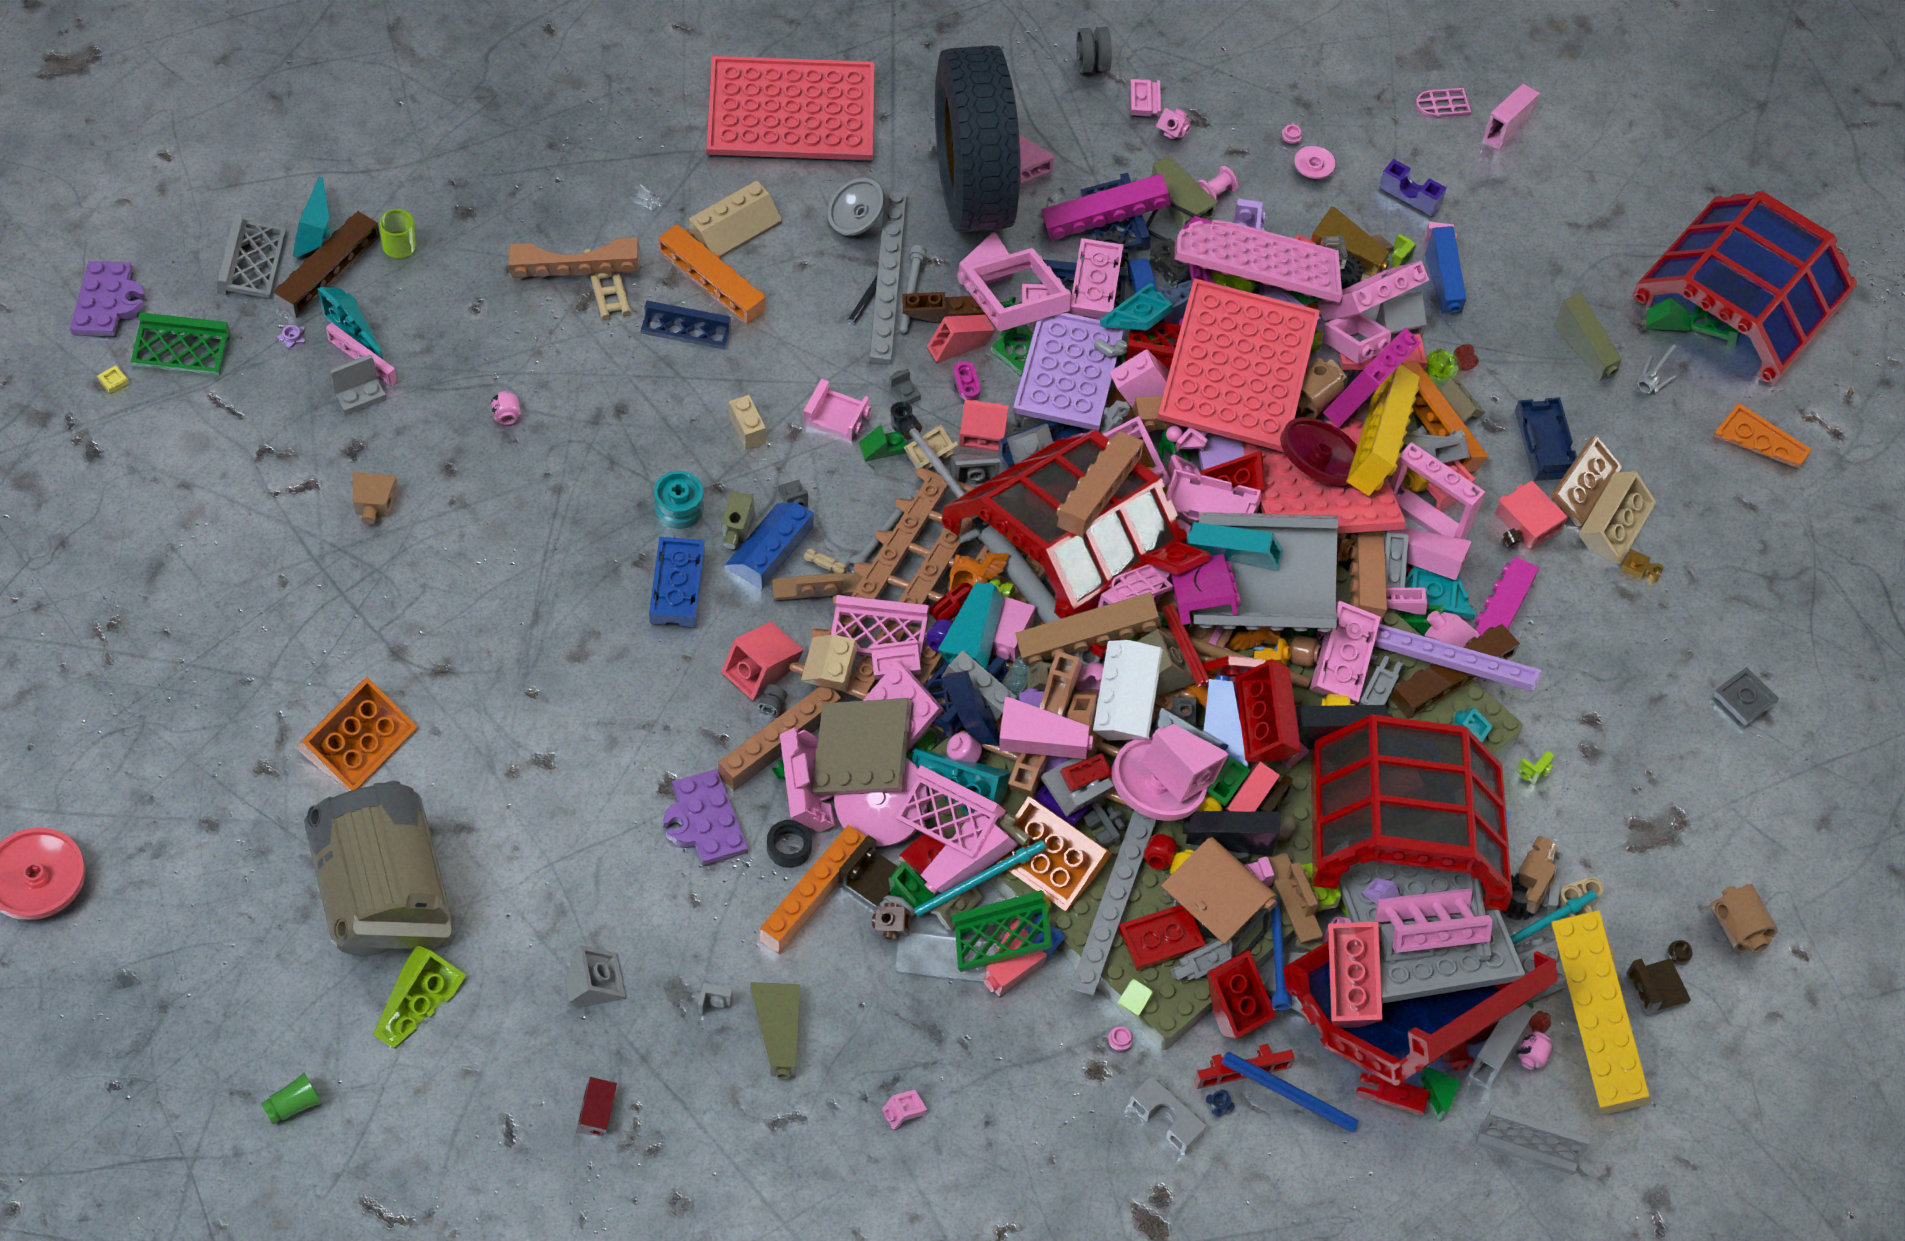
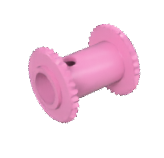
(1225, 180)

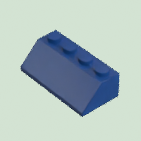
(771, 543)

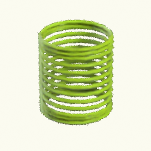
(385, 233)

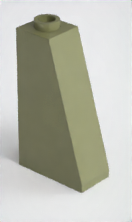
(1184, 192)
(1587, 337)
(778, 1021)

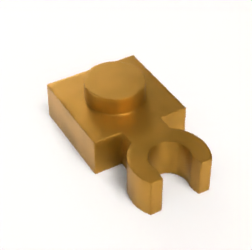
(1638, 564)

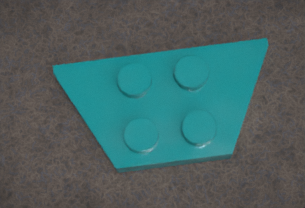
(1139, 311)
(1441, 591)

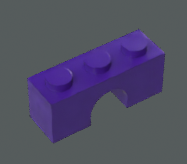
(1398, 182)

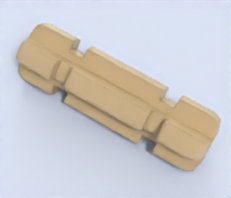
(825, 561)

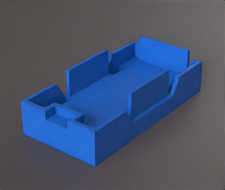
(677, 581)

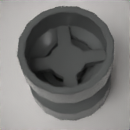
(772, 700)

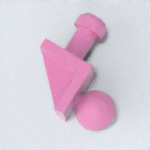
(1189, 440)

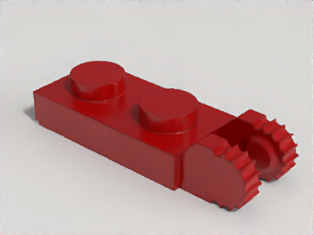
(1403, 1096)

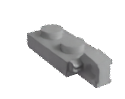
(1113, 416)
(1552, 897)
(1202, 960)

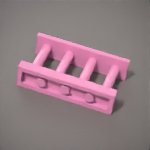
(1438, 933)

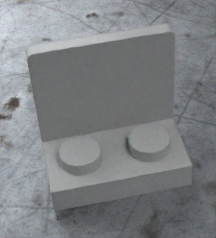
(357, 385)
(1077, 799)

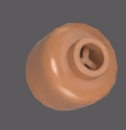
(1304, 651)

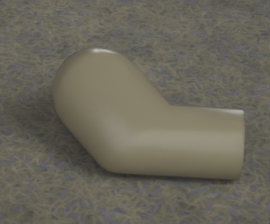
(1013, 831)

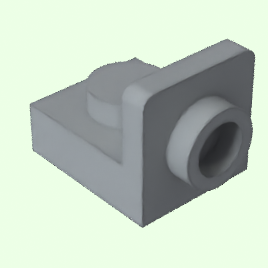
(715, 995)

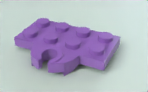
(106, 299)
(705, 818)

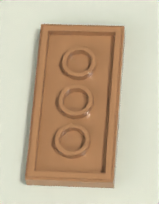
(1586, 480)

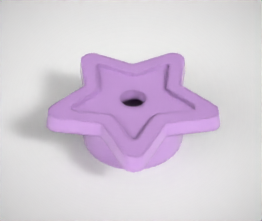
(292, 330)

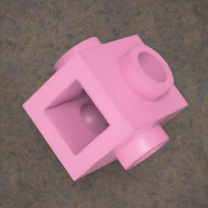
(1174, 123)

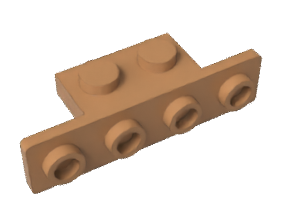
(815, 585)
(1297, 897)

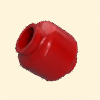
(1160, 851)

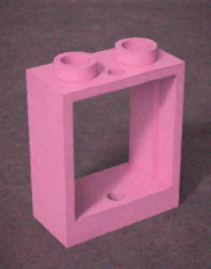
(1339, 331)

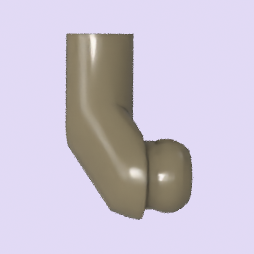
(1287, 828)

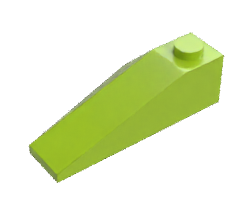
(419, 990)

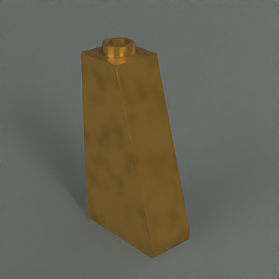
(1357, 242)

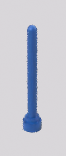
(1281, 998)

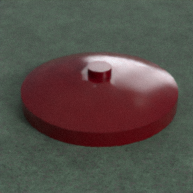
(1319, 450)

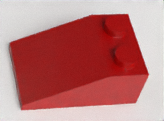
(1243, 471)
(1239, 996)

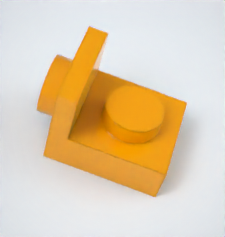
(1281, 655)

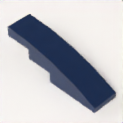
(971, 709)

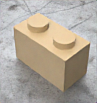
(747, 422)

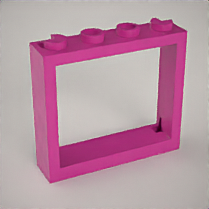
(1372, 377)

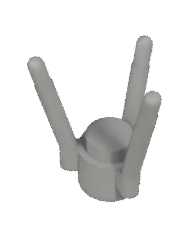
(1649, 381)

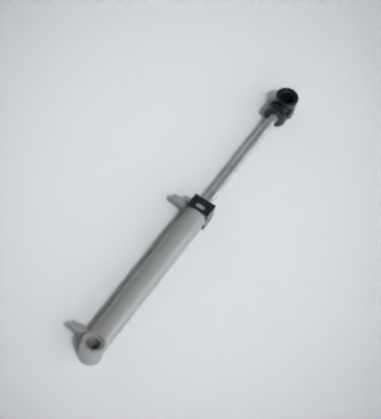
(1016, 568)

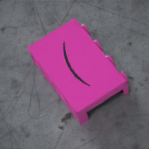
(1205, 587)

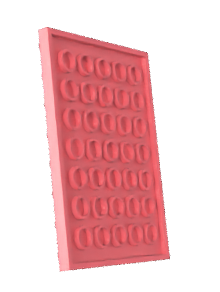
(791, 108)
(1238, 364)
(1297, 493)

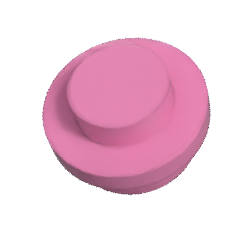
(1292, 134)
(1120, 1038)

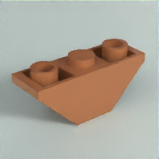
(1084, 710)

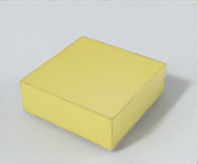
(113, 379)

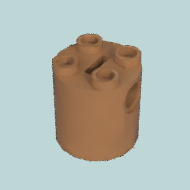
(1319, 388)
(1744, 919)

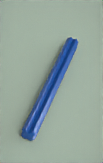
(1290, 1091)

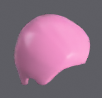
(1090, 677)

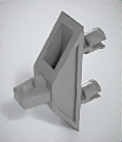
(1441, 447)

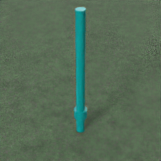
(1022, 855)
(1572, 906)

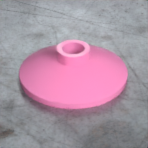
(1314, 162)

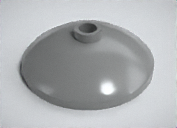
(856, 206)

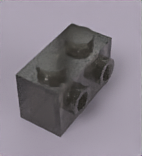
(1163, 260)

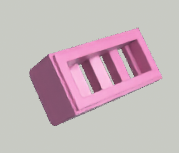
(1408, 599)

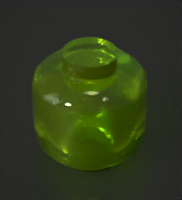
(1442, 364)

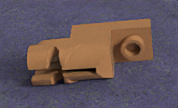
(1538, 872)

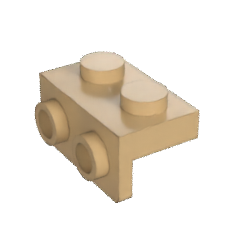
(939, 443)

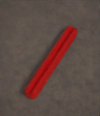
(1185, 645)

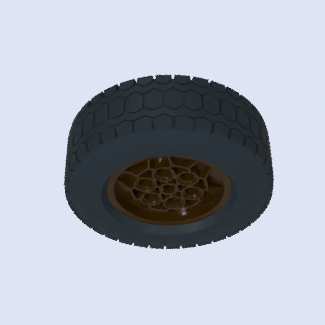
(977, 138)

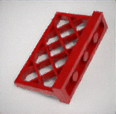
(1162, 353)

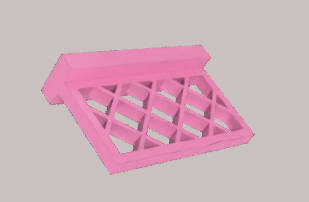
(884, 610)
(963, 797)

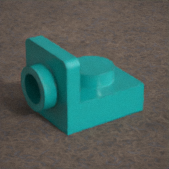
(1474, 722)

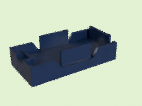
(1544, 439)

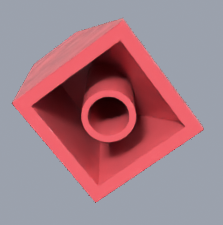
(760, 659)

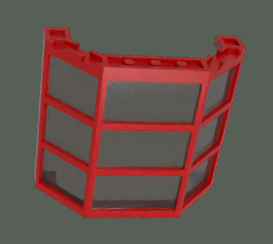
(1024, 508)
(1409, 799)

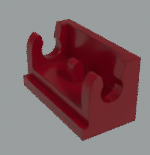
(596, 1107)

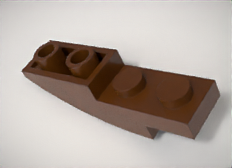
(936, 306)

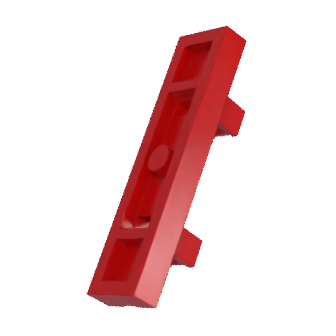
(1222, 1074)

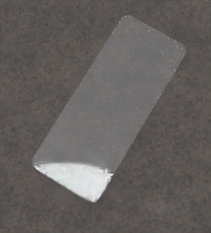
(937, 958)

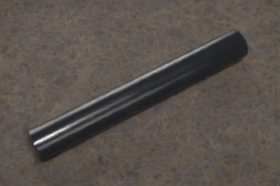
(863, 302)

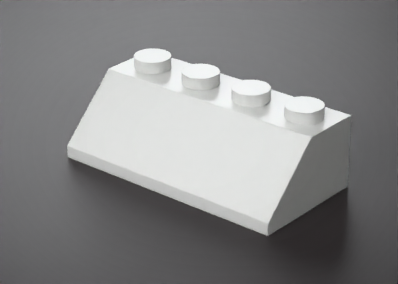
(1127, 690)

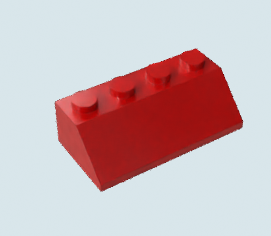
(1267, 713)

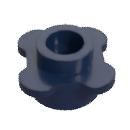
(1220, 1096)

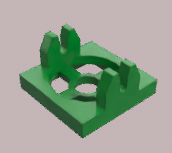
(1006, 337)

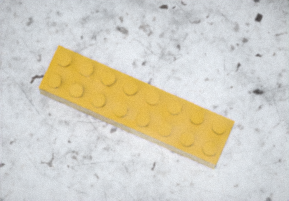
(1384, 430)
(1601, 1013)

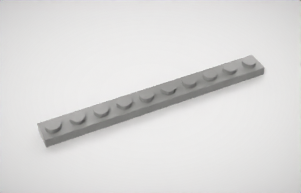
(887, 278)
(1113, 904)

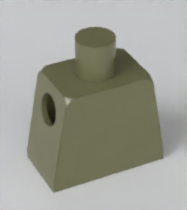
(737, 518)

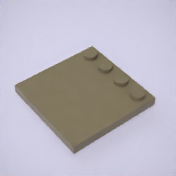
(862, 747)

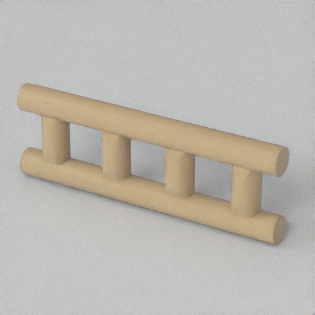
(600, 292)

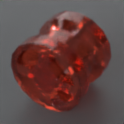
(1466, 357)

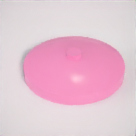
(1143, 790)
(876, 812)

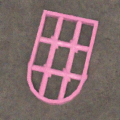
(1450, 105)
(1134, 591)

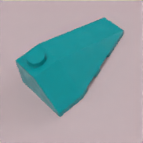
(314, 222)
(345, 314)
(977, 777)

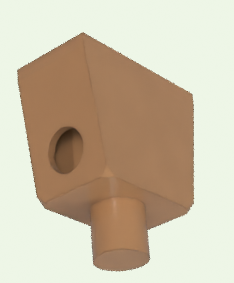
(373, 495)

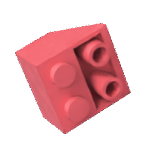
(983, 425)

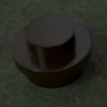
(1512, 537)
(1680, 951)

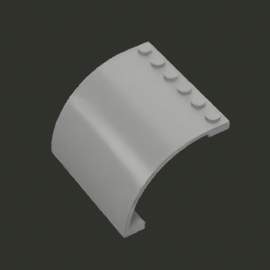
(1295, 595)

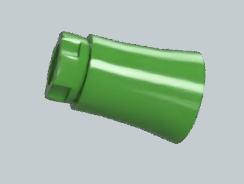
(291, 1099)

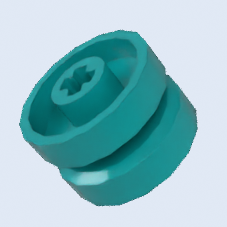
(678, 499)

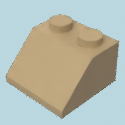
(830, 662)

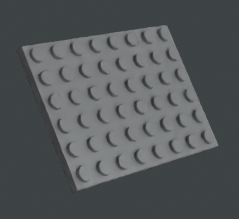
(1451, 966)

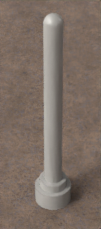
(917, 256)
(871, 546)

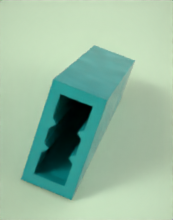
(1237, 544)
(974, 625)

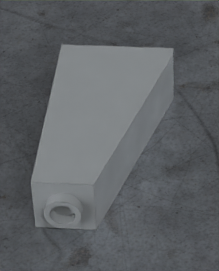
(1500, 1045)

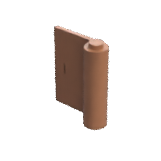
(1222, 886)

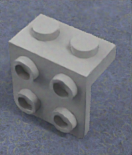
(1549, 948)

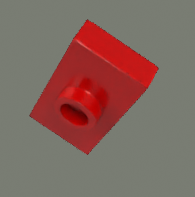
(1085, 772)

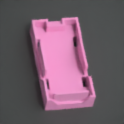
(1095, 278)
(1209, 494)
(1346, 652)
(799, 765)

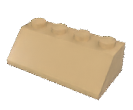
(735, 219)
(1618, 516)

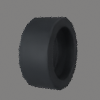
(794, 859)

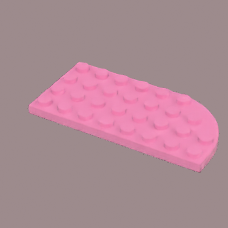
(1262, 257)

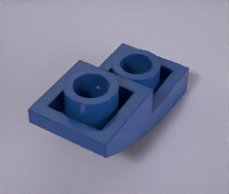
(1140, 273)

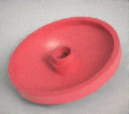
(39, 873)

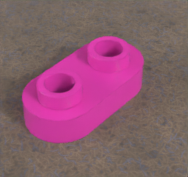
(968, 382)

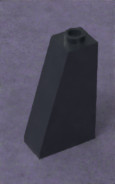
(1322, 720)
(1235, 830)

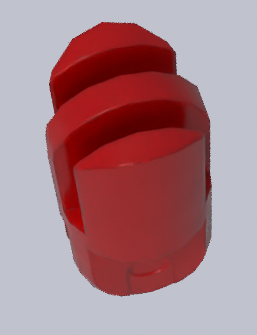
(950, 603)

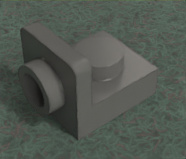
(903, 388)
(793, 492)

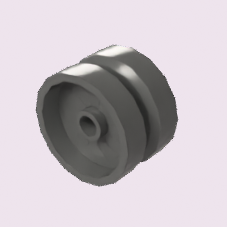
(1093, 49)

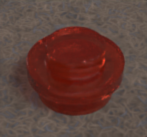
(1540, 1022)

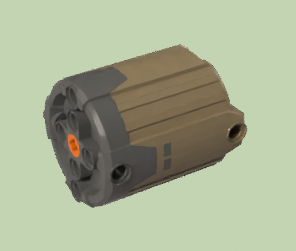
(378, 870)

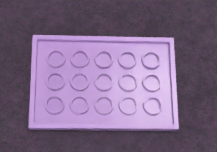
(1065, 374)

